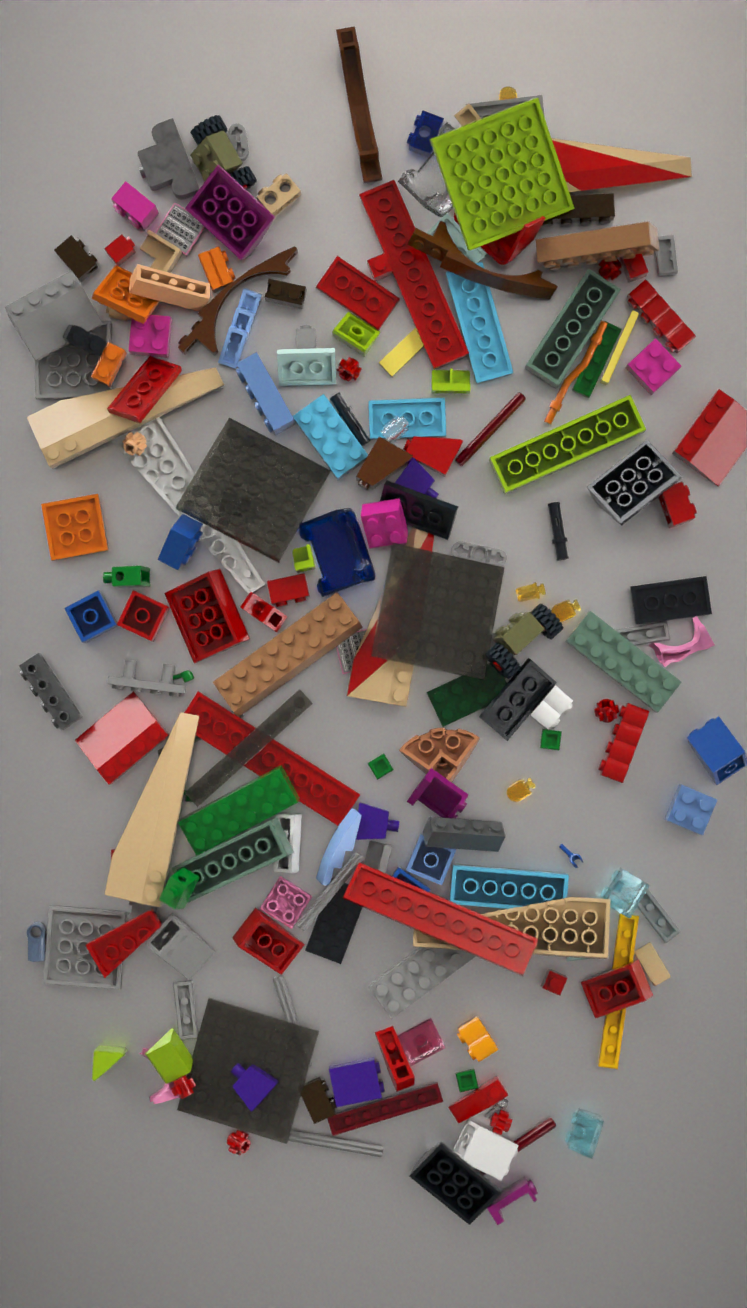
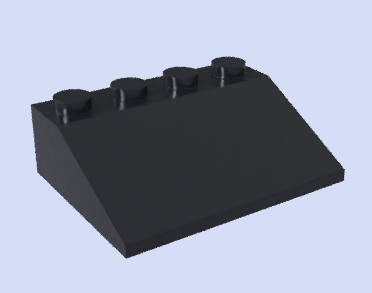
(633, 482)
(454, 1182)

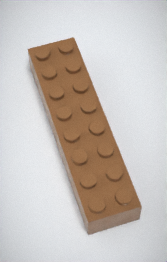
(287, 654)

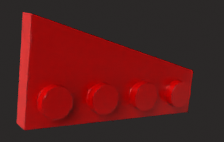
(116, 945)

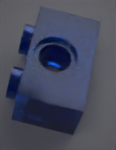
(428, 122)

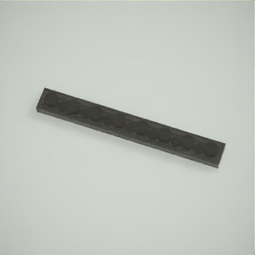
(248, 747)

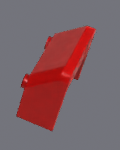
(510, 246)

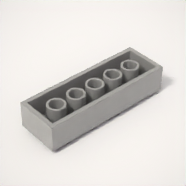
(416, 977)

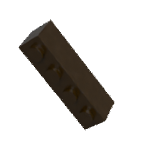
(587, 209)

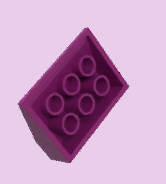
(230, 213)

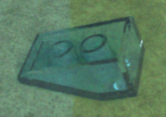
(624, 892)

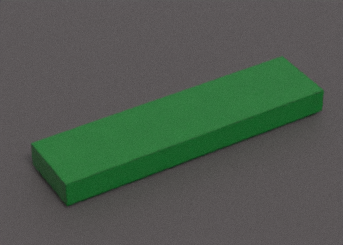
(589, 376)

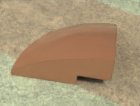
(441, 750)

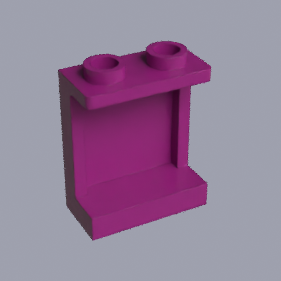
(439, 795)
(509, 1195)

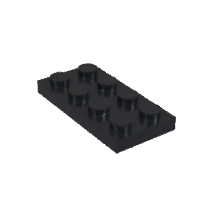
(422, 510)
(670, 600)
(517, 699)
(334, 927)

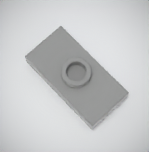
(666, 256)

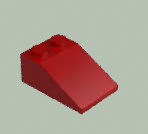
(267, 941)
(617, 989)

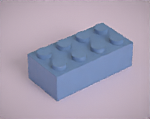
(266, 394)

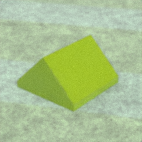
(355, 333)
(170, 1057)
(104, 1058)

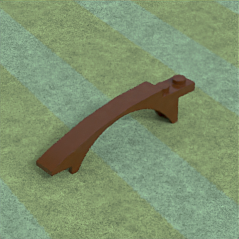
(358, 105)
(453, 260)
(205, 330)

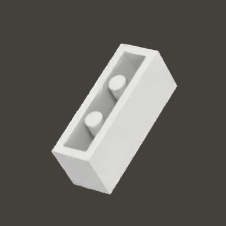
(292, 827)

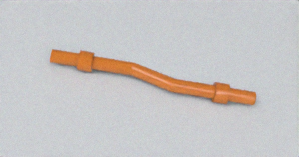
(596, 340)

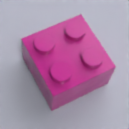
(135, 206)
(151, 337)
(653, 366)
(384, 523)

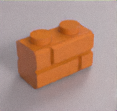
(216, 269)
(109, 364)

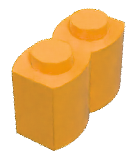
(477, 1039)

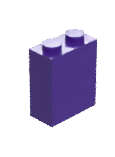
(356, 1082)

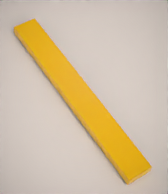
(614, 1021)

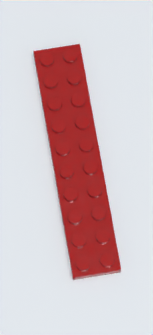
(414, 275)
(313, 785)
(441, 919)

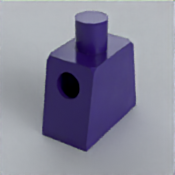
(417, 479)
(374, 823)
(252, 1084)

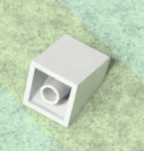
(485, 1150)

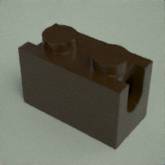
(76, 258)
(285, 293)
(317, 1100)

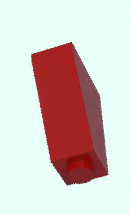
(434, 452)

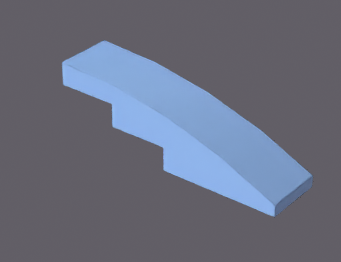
(240, 328)
(342, 841)

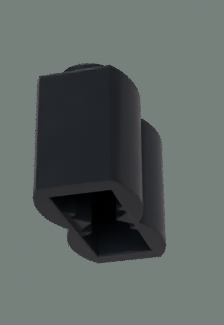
(81, 338)

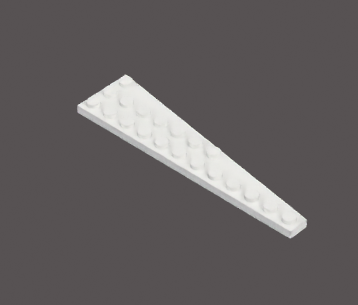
(170, 475)

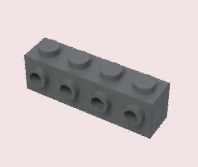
(50, 691)
(463, 834)

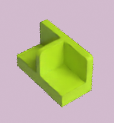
(451, 381)
(303, 559)

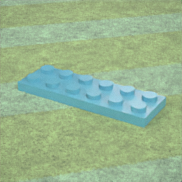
(480, 328)

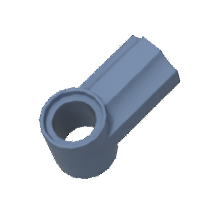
(36, 944)

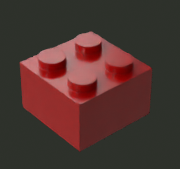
(676, 505)
(143, 616)

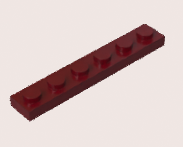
(385, 1109)

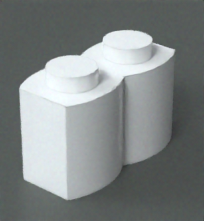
(552, 707)

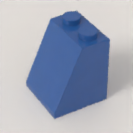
(717, 750)

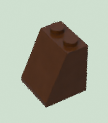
(382, 464)

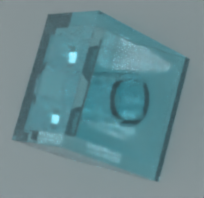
(585, 1132)

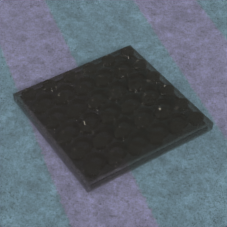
(253, 490)
(437, 611)
(248, 1038)

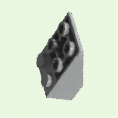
(180, 946)

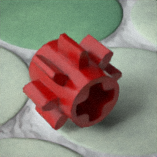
(610, 270)
(349, 369)
(606, 710)
(183, 1087)
(500, 1122)
(238, 1142)

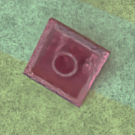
(421, 1041)

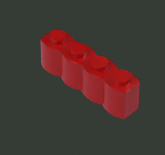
(660, 316)
(624, 743)

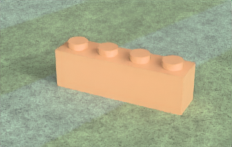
(169, 288)

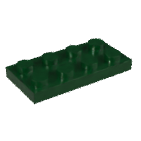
(465, 695)

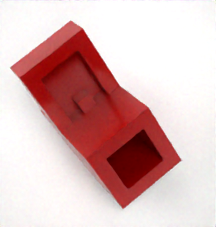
(263, 612)

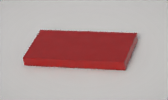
(357, 293)
(144, 389)

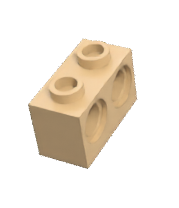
(283, 199)

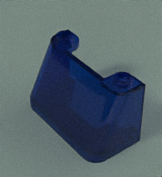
(338, 551)

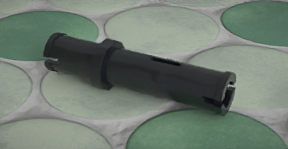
(349, 418)
(558, 531)

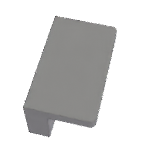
(378, 856)

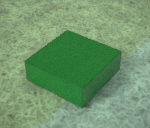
(550, 739)
(380, 766)
(466, 1080)

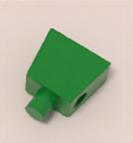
(133, 576)
(177, 891)

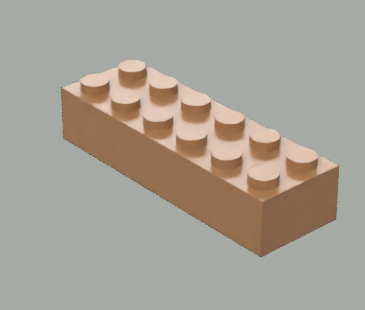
(597, 245)

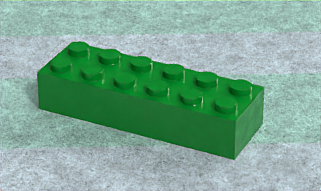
(239, 810)

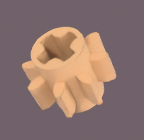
(134, 443)

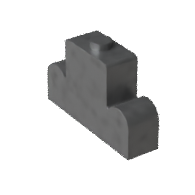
(168, 162)

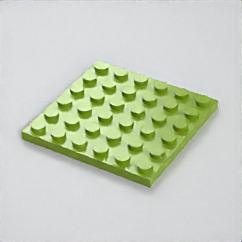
(502, 173)

